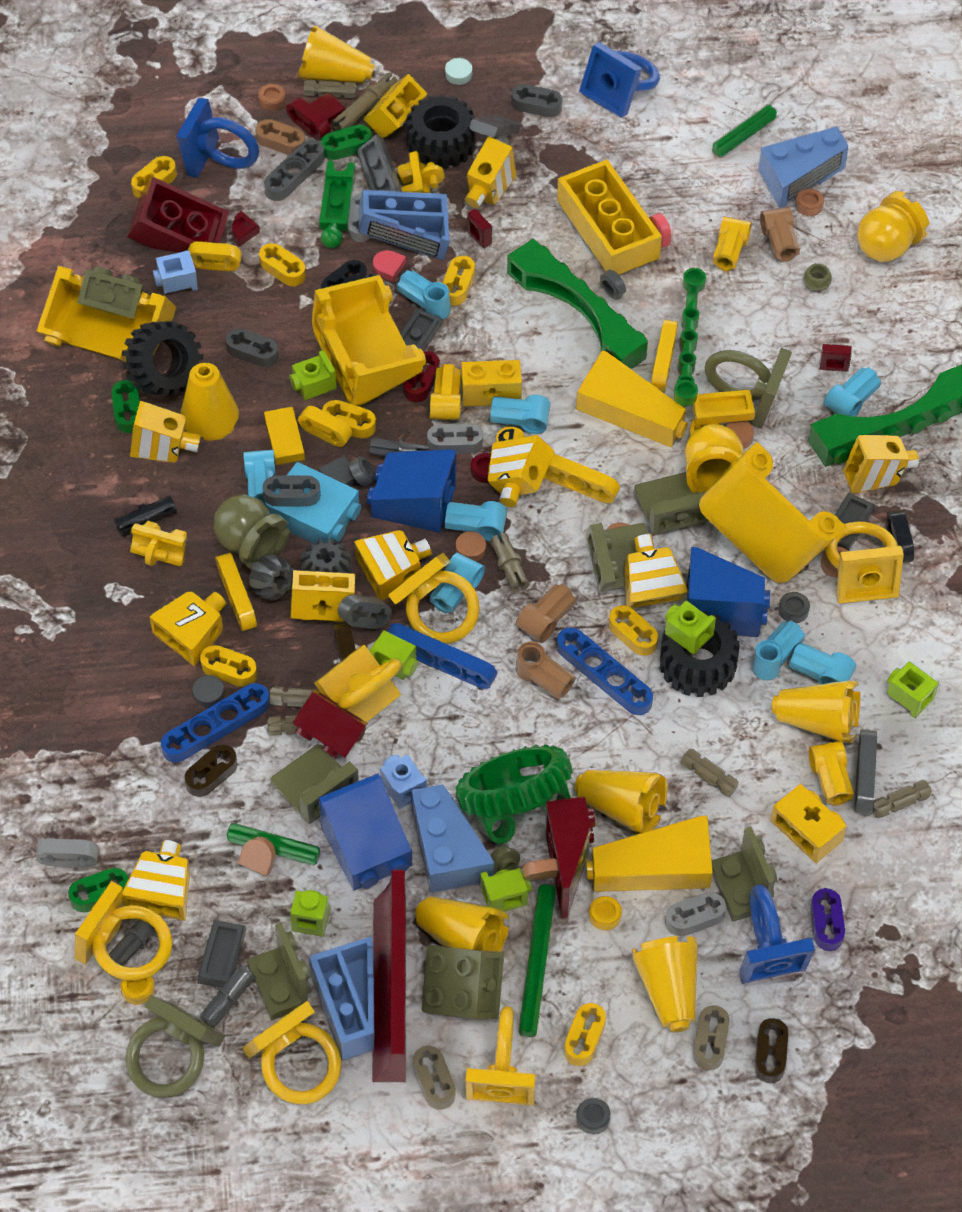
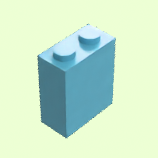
(328, 516)

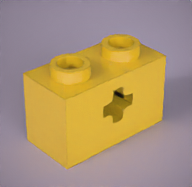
(394, 106)
(488, 379)
(319, 594)
(808, 823)

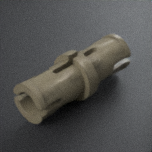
(509, 562)

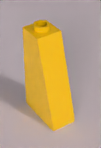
(630, 402)
(655, 860)

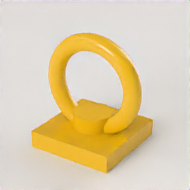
(868, 572)
(423, 583)
(361, 683)
(103, 924)
(282, 1035)
(501, 1081)

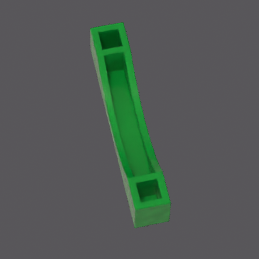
(541, 272)
(835, 435)

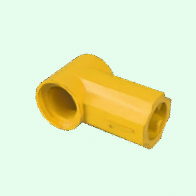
(731, 239)
(446, 399)
(830, 764)

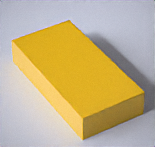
(723, 407)
(284, 435)

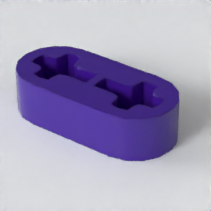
(834, 919)

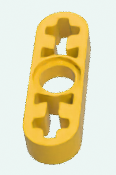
(664, 354)
(582, 479)
(236, 591)

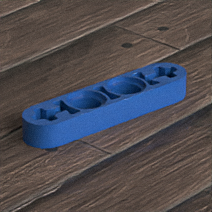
(447, 658)
(608, 668)
(218, 726)

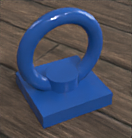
(614, 78)
(200, 135)
(774, 954)

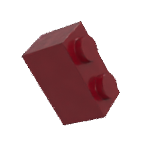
(328, 724)

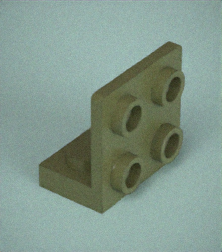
(110, 293)
(669, 503)
(608, 552)
(312, 777)
(740, 872)
(281, 976)
(463, 982)

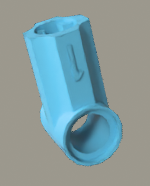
(431, 296)
(849, 397)
(530, 413)
(258, 467)
(484, 519)
(446, 596)
(774, 651)
(822, 666)

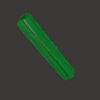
(744, 130)
(284, 846)

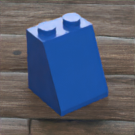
(414, 488)
(728, 591)
(364, 832)

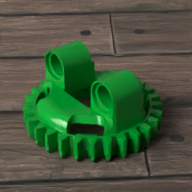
(511, 793)

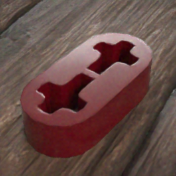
(308, 118)
(426, 378)

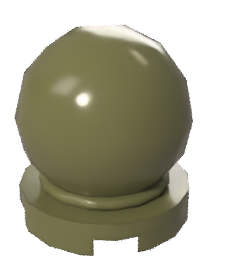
(249, 528)

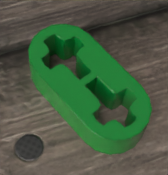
(345, 141)
(121, 406)
(94, 887)

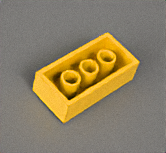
(609, 217)

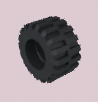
(439, 115)
(140, 357)
(701, 675)

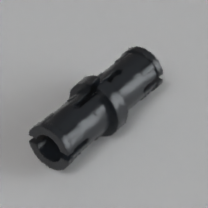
(144, 513)

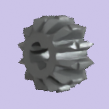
(326, 558)

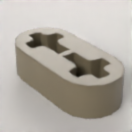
(718, 1038)
(427, 1080)

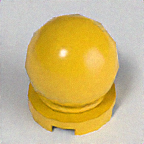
(892, 227)
(709, 454)

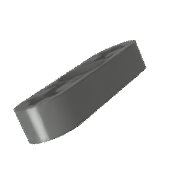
(295, 159)
(866, 772)

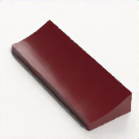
(390, 981)

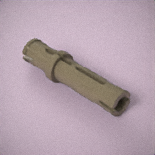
(364, 103)

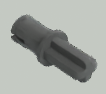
(381, 447)
(133, 939)
(227, 996)

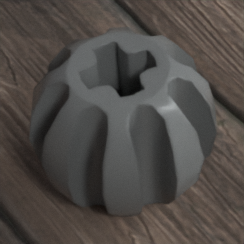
(271, 577)

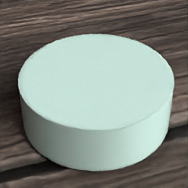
(458, 71)

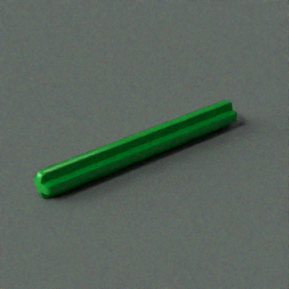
(537, 961)

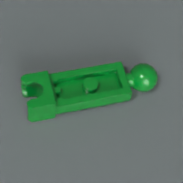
(336, 203)

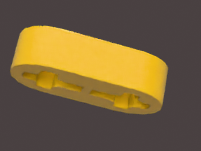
(152, 170)
(215, 256)
(280, 266)
(464, 281)
(353, 416)
(325, 426)
(636, 628)
(229, 664)
(578, 1031)

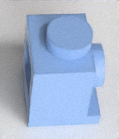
(175, 272)
(401, 777)

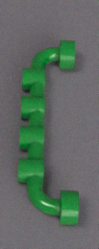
(685, 389)

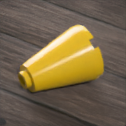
(333, 60)
(208, 404)
(821, 709)
(625, 796)
(462, 924)
(670, 979)

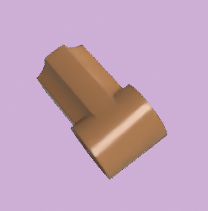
(779, 227)
(541, 619)
(544, 671)

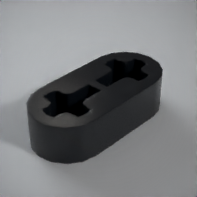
(342, 276)
(899, 528)

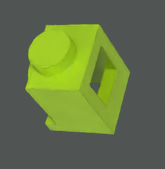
(313, 376)
(689, 626)
(391, 647)
(912, 688)
(505, 889)
(310, 906)

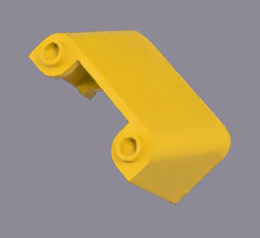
(92, 328)
(362, 339)
(763, 520)

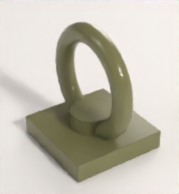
(767, 382)
(180, 1026)

